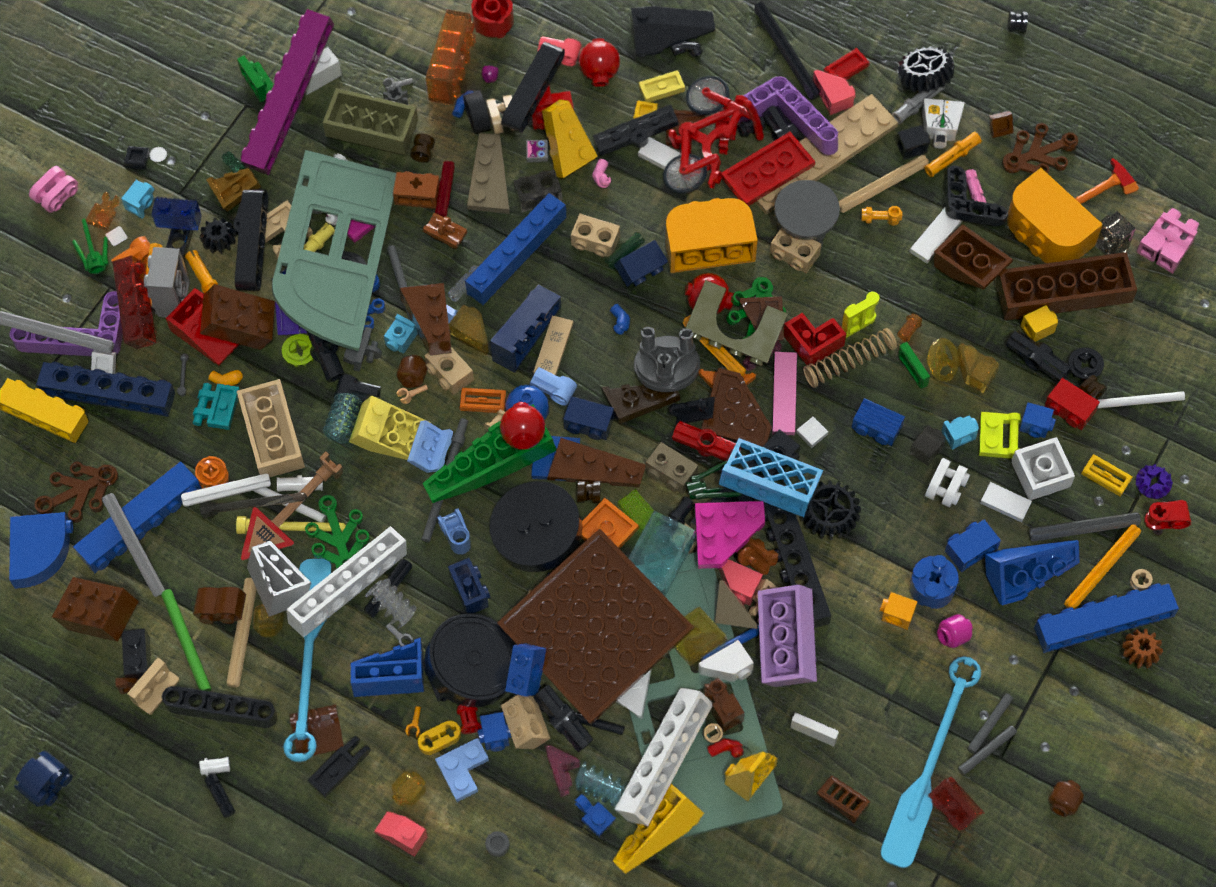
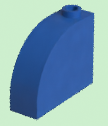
(38, 547)

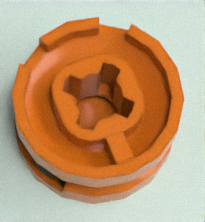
(211, 472)

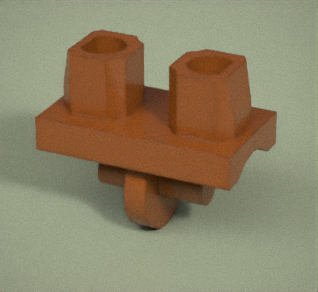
(445, 230)
(756, 555)

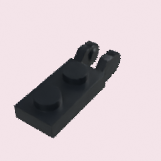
(337, 767)

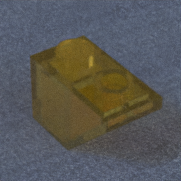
(976, 368)

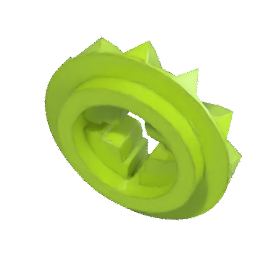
(289, 349)

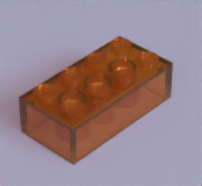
(450, 57)

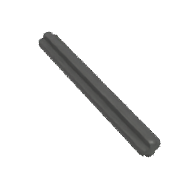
(1084, 526)

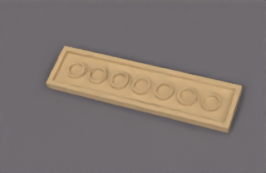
(856, 131)

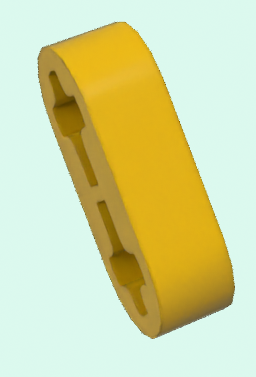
(442, 742)

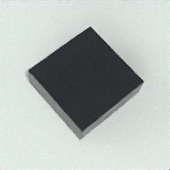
(137, 157)

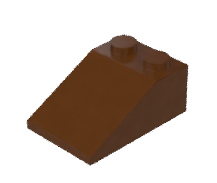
(970, 258)

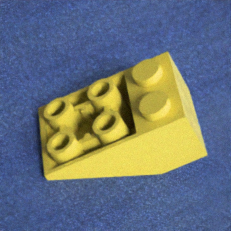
(385, 428)

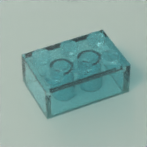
(662, 550)

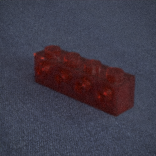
(134, 302)

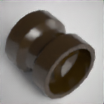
(422, 150)
(594, 492)

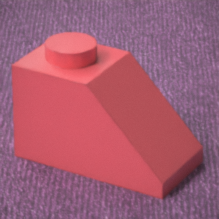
(834, 91)
(741, 580)
(402, 832)

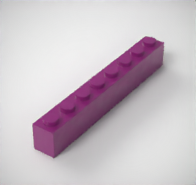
(287, 92)

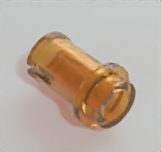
(910, 326)

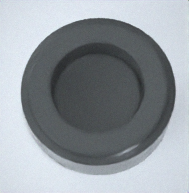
(497, 844)

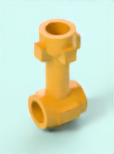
(893, 215)

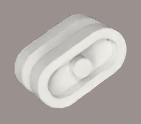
(958, 477)

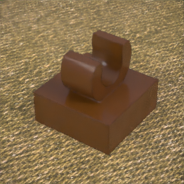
(1001, 124)

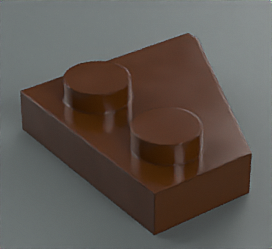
(756, 307)

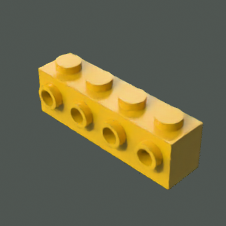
(42, 410)

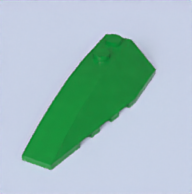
(483, 463)

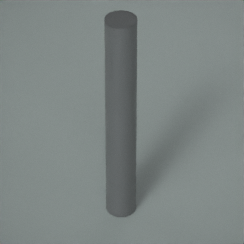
(990, 723)
(987, 750)

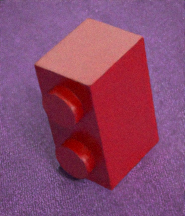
(1072, 404)

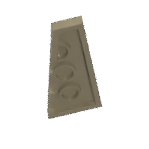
(488, 180)

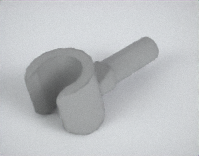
(389, 81)
(399, 636)

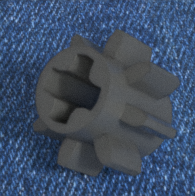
(396, 95)

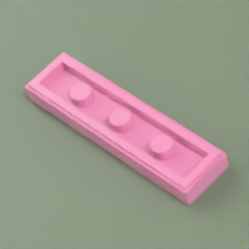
(784, 392)

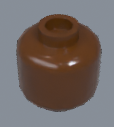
(412, 371)
(1066, 798)

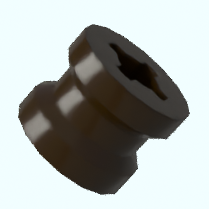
(1093, 387)

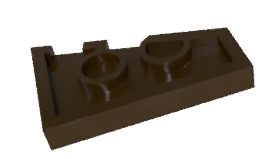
(636, 400)

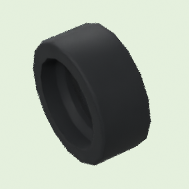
(477, 111)

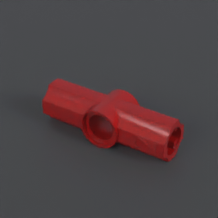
(694, 437)

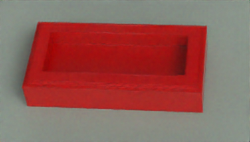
(848, 65)

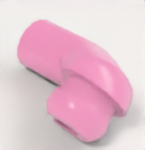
(599, 176)

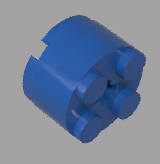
(943, 584)

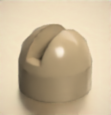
(709, 728)

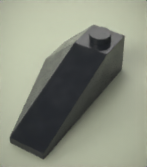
(663, 27)

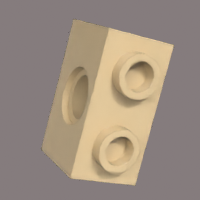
(451, 380)

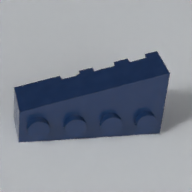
(524, 328)

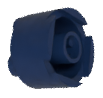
(42, 779)

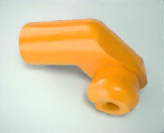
(231, 378)

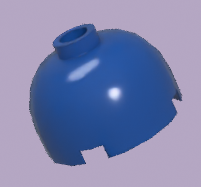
(529, 395)

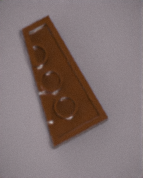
(583, 463)

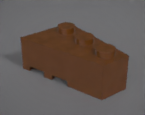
(429, 314)

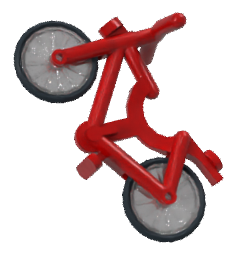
(706, 97)

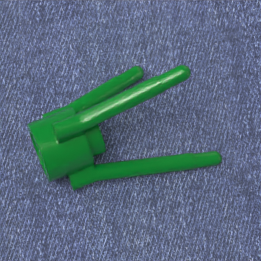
(94, 262)

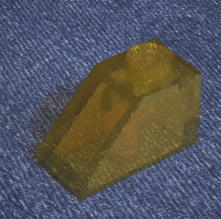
(469, 328)

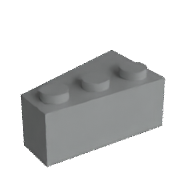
(276, 578)

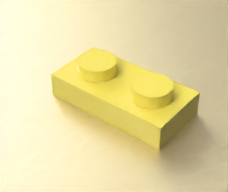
(662, 86)

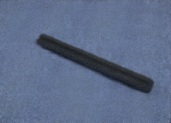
(787, 50)

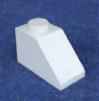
(728, 663)

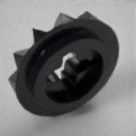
(1083, 355)

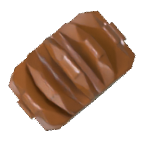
(1133, 644)

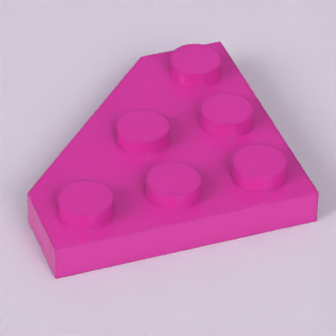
(725, 529)

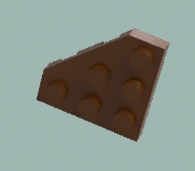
(736, 411)

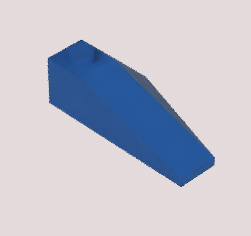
(1022, 569)

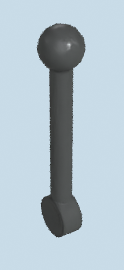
(181, 390)

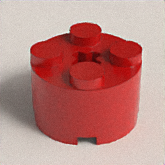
(492, 17)

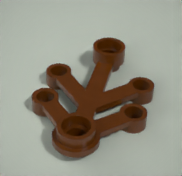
(1038, 153)
(79, 488)

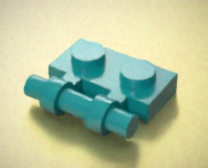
(222, 409)

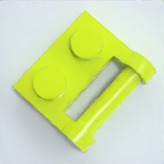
(860, 315)
(992, 434)

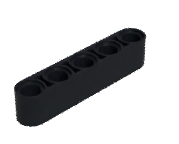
(533, 87)
(251, 240)
(212, 699)

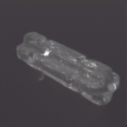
(455, 292)

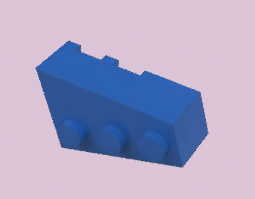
(390, 672)

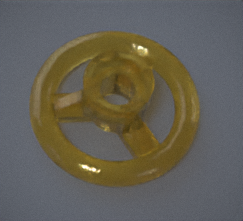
(940, 359)

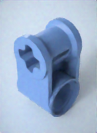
(455, 528)

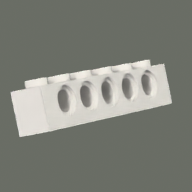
(346, 581)
(664, 756)

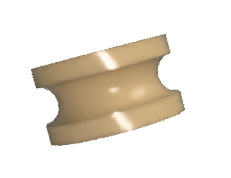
(1147, 579)

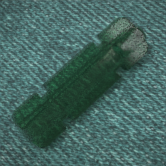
(234, 163)

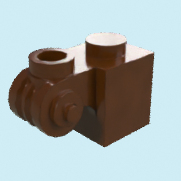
(725, 707)

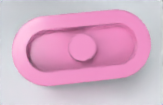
(53, 189)

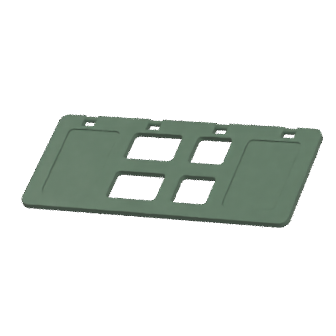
(700, 775)

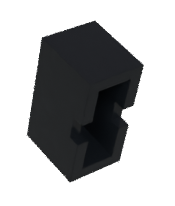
(135, 653)

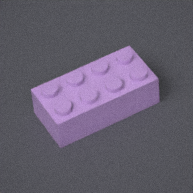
(787, 636)

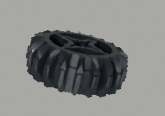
(926, 69)
(849, 515)

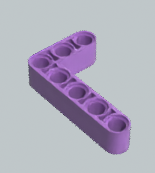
(798, 110)
(109, 315)

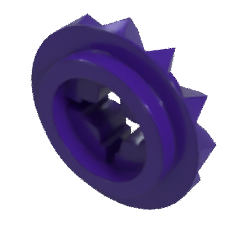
(1157, 490)

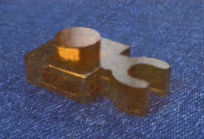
(103, 214)

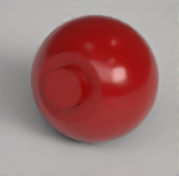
(599, 62)
(694, 288)
(522, 426)

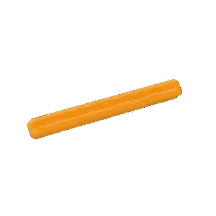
(1102, 567)

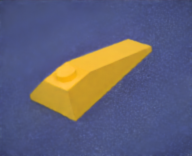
(750, 773)
(671, 821)

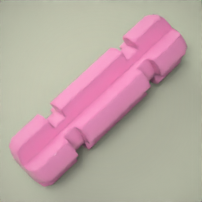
(974, 186)

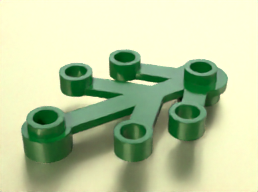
(756, 291)
(338, 539)

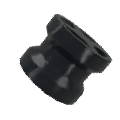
(1017, 21)

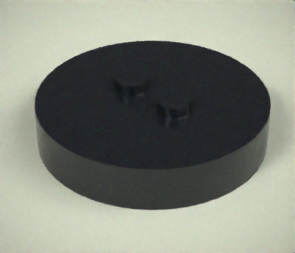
(536, 526)
(469, 660)

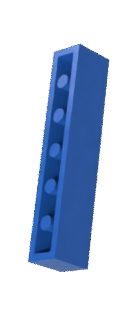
(515, 249)
(142, 513)
(1106, 617)

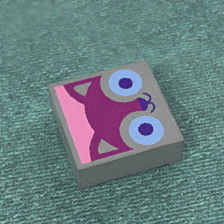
(537, 150)

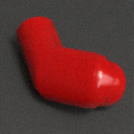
(728, 745)

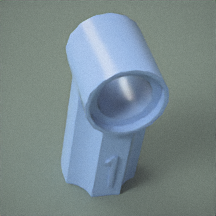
(557, 387)

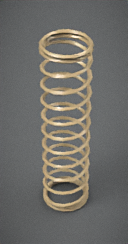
(808, 371)

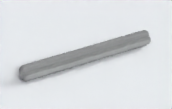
(133, 544)

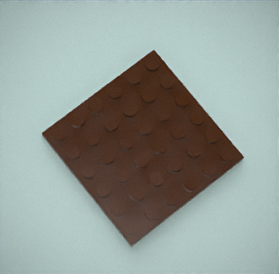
(598, 625)

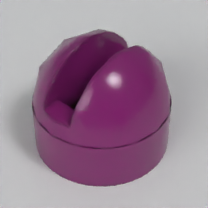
(489, 73)

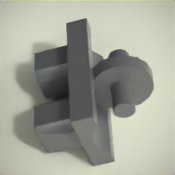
(356, 357)

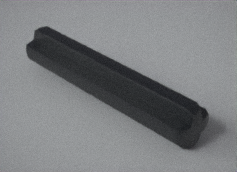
(396, 578)

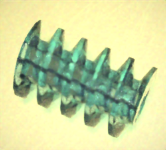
(341, 417)
(599, 784)

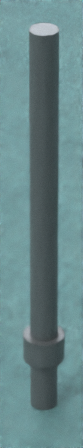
(457, 441)

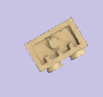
(149, 688)

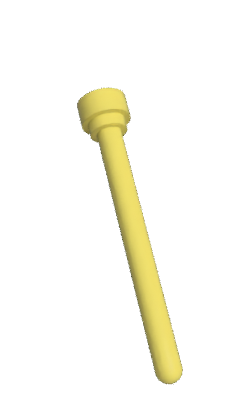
(243, 522)

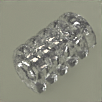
(392, 602)

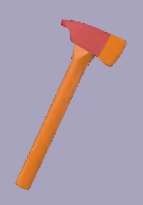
(1119, 177)

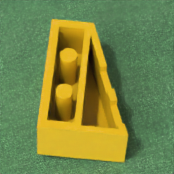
(567, 139)

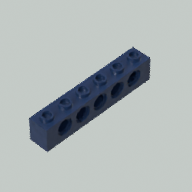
(93, 393)

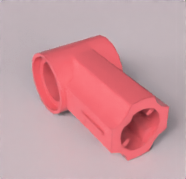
(571, 46)

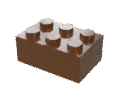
(237, 317)
(95, 609)

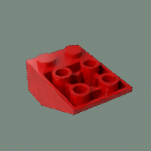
(186, 324)

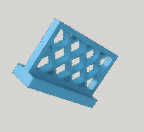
(765, 488)

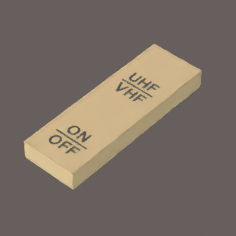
(554, 344)

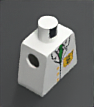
(941, 120)

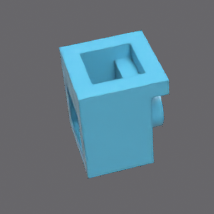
(138, 198)
(401, 341)
(960, 431)

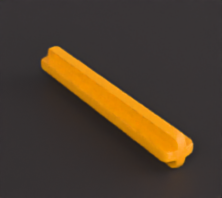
(721, 354)

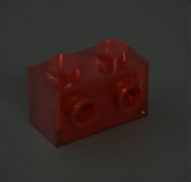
(955, 804)

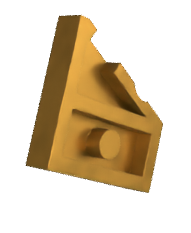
(230, 187)

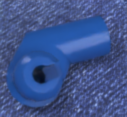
(459, 106)
(623, 319)

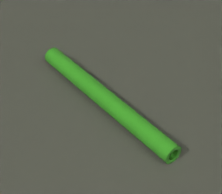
(185, 640)

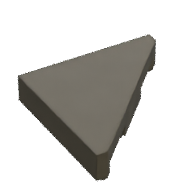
(731, 610)

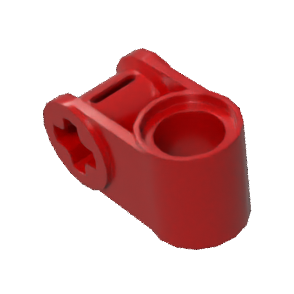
(1168, 515)

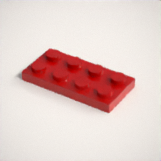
(768, 169)

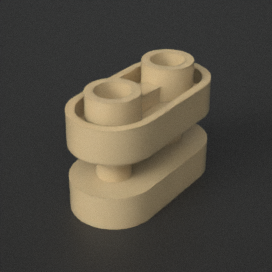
(493, 111)

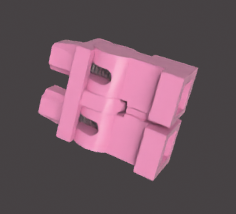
(1169, 240)

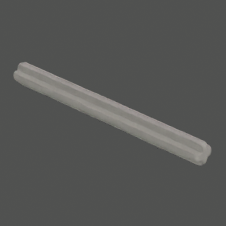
(56, 332)

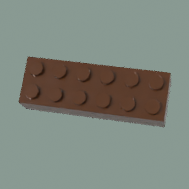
(1066, 285)

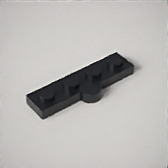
(636, 130)

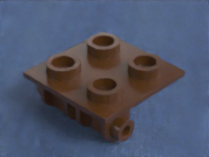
(325, 728)

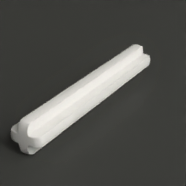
(225, 490)

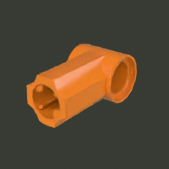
(138, 248)

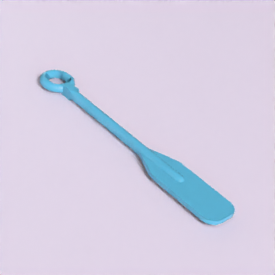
(315, 571)
(915, 804)

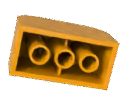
(1051, 220)
(710, 235)

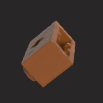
(416, 189)

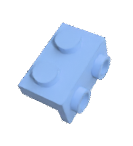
(430, 447)

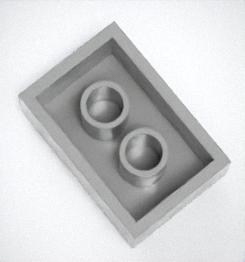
(167, 280)

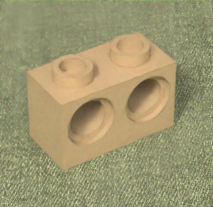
(597, 231)
(792, 253)
(525, 722)

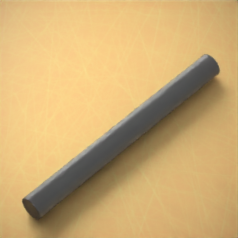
(397, 270)

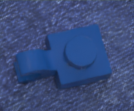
(595, 817)

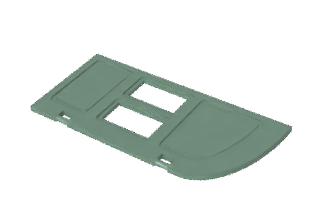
(322, 290)

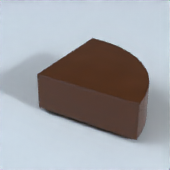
(124, 685)

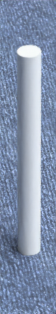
(1143, 399)
(305, 510)

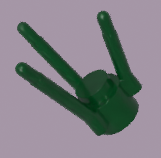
(698, 490)

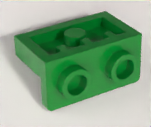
(255, 77)

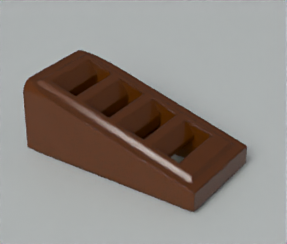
(863, 803)

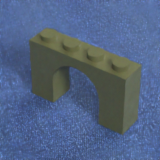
(757, 346)

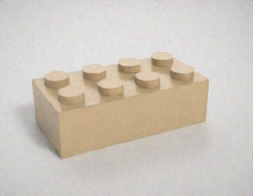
(270, 429)

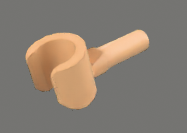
(409, 394)

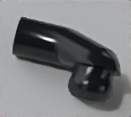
(686, 46)

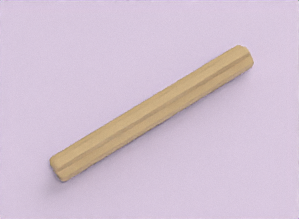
(882, 183)
(241, 636)

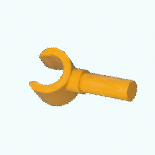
(414, 724)

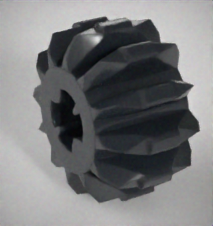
(217, 235)

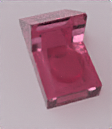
(560, 763)

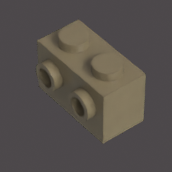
(671, 468)

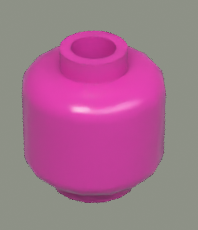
(954, 631)

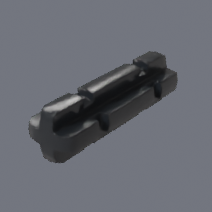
(219, 795)

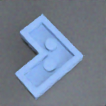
(456, 767)

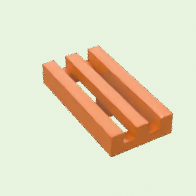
(478, 404)

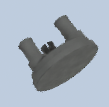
(807, 210)
(667, 361)

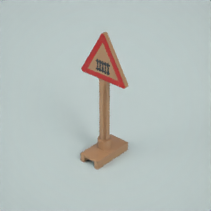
(264, 530)

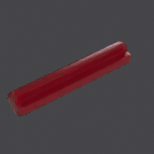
(445, 188)

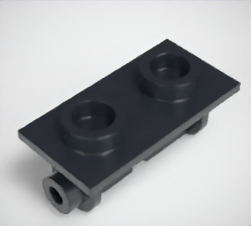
(693, 410)

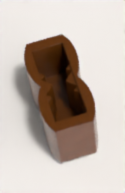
(219, 604)

